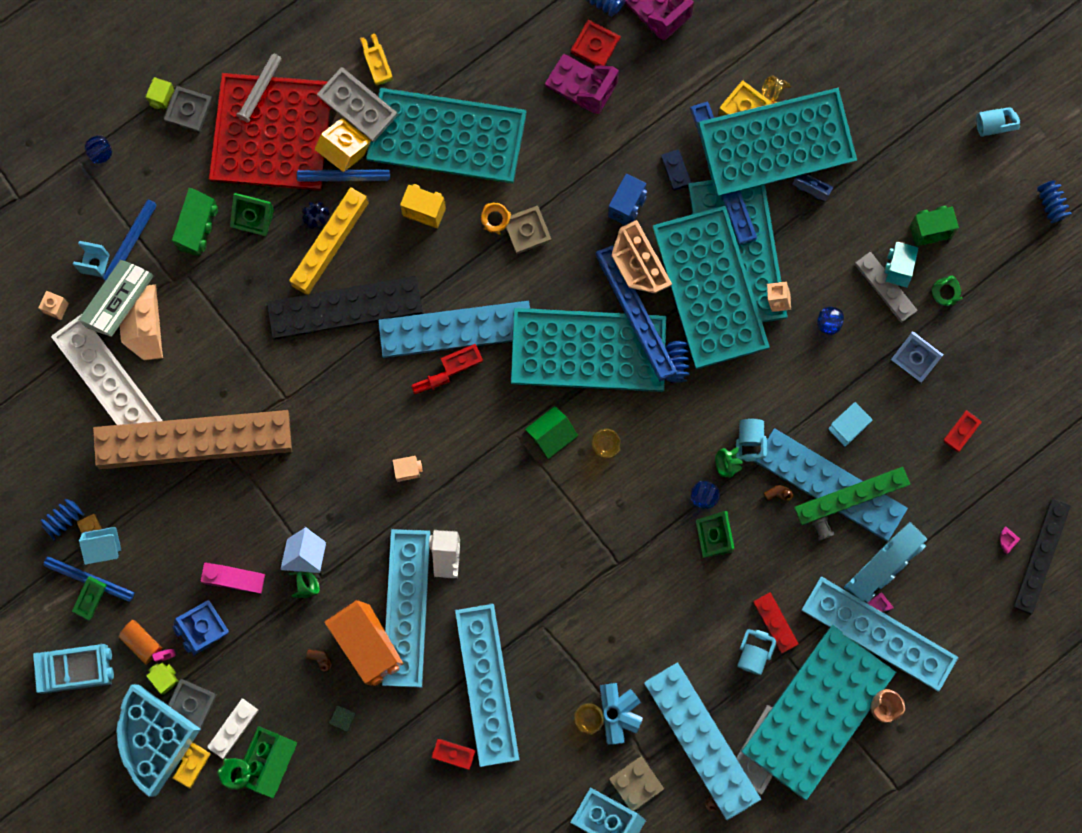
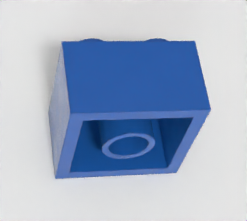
(627, 200)

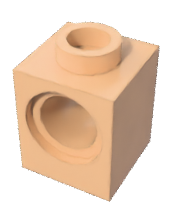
(779, 296)
(53, 305)
(407, 468)

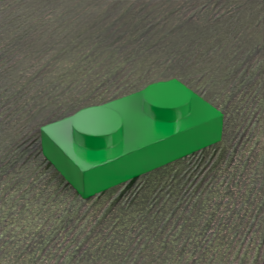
(89, 598)

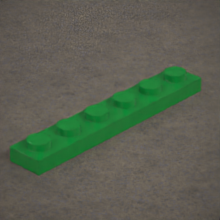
(852, 496)

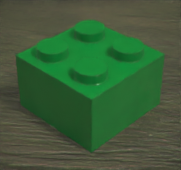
(934, 225)

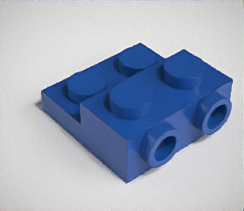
(200, 627)

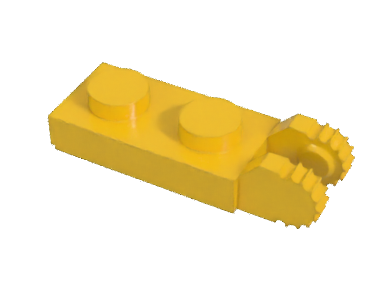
(377, 61)

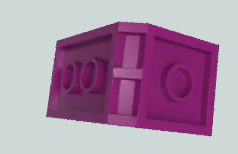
(662, 15)
(582, 84)

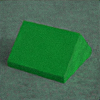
(251, 214)
(552, 432)
(715, 535)

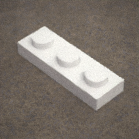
(233, 728)

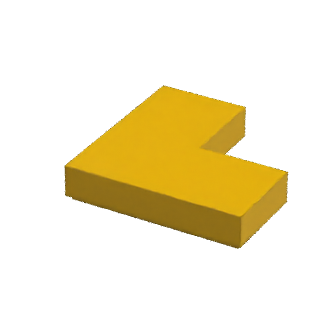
(192, 764)

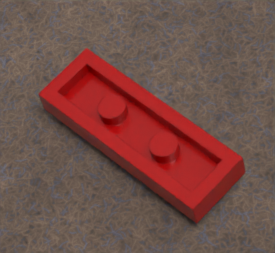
(775, 622)

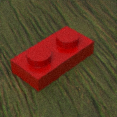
(462, 360)
(962, 431)
(453, 754)

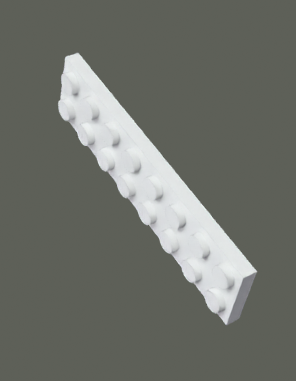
(104, 374)

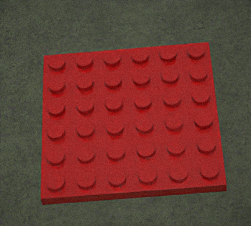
(276, 139)

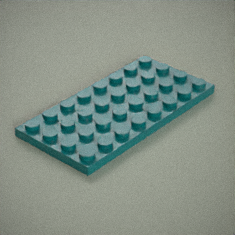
(450, 136)
(777, 141)
(759, 255)
(710, 287)
(581, 350)
(818, 712)

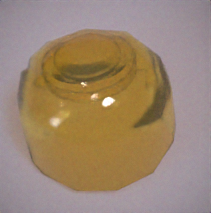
(606, 443)
(589, 718)

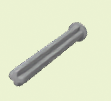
(259, 88)

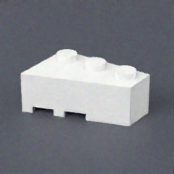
(445, 551)

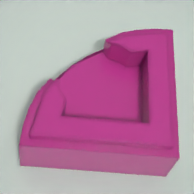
(1008, 540)
(880, 603)
(164, 655)

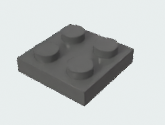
(188, 109)
(192, 702)

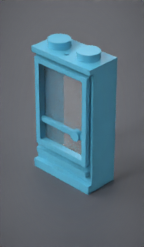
(73, 668)

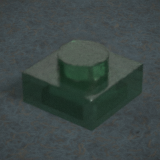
(342, 718)

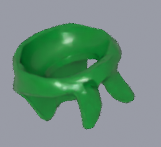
(952, 281)
(727, 462)
(303, 591)
(228, 768)

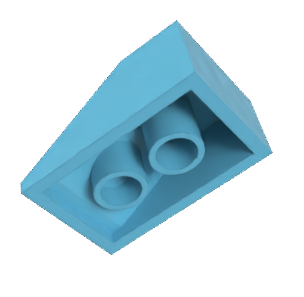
(605, 815)

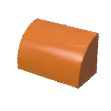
(139, 641)

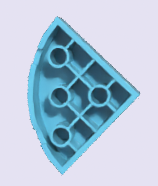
(887, 563)
(151, 738)

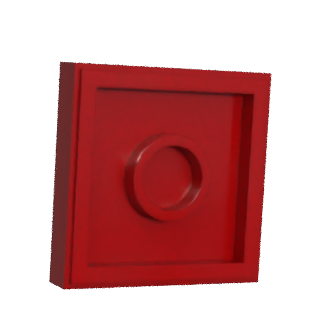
(595, 44)

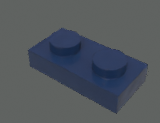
(675, 169)
(813, 186)

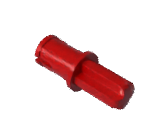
(430, 383)

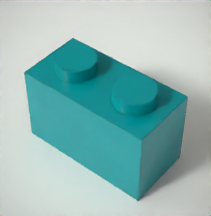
(901, 264)

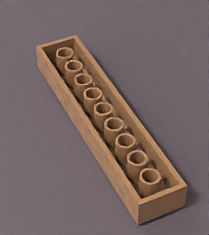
(192, 439)

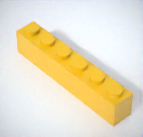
(329, 241)

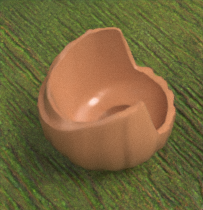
(887, 706)

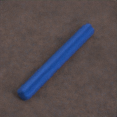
(338, 175)
(132, 236)
(82, 576)

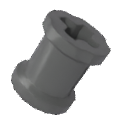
(822, 528)

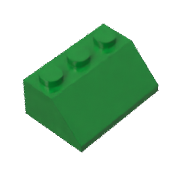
(194, 222)
(267, 760)

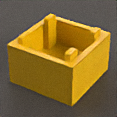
(742, 99)
(342, 144)
(423, 206)

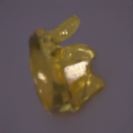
(772, 82)

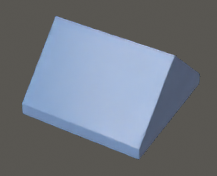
(917, 357)
(303, 552)

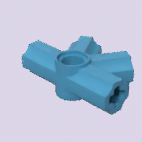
(624, 718)

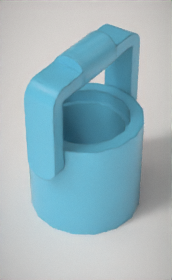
(993, 121)
(751, 434)
(752, 657)

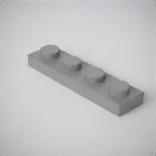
(889, 292)

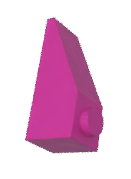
(232, 578)

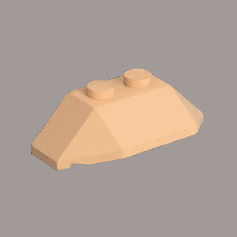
(638, 260)
(142, 327)

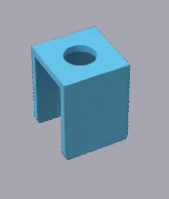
(92, 251)
(850, 424)
(100, 545)

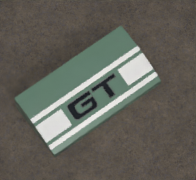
(115, 298)

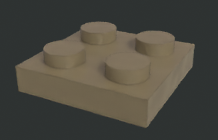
(527, 230)
(636, 783)

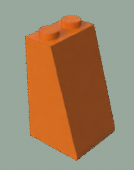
(364, 642)

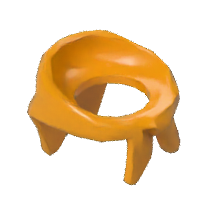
(497, 208)

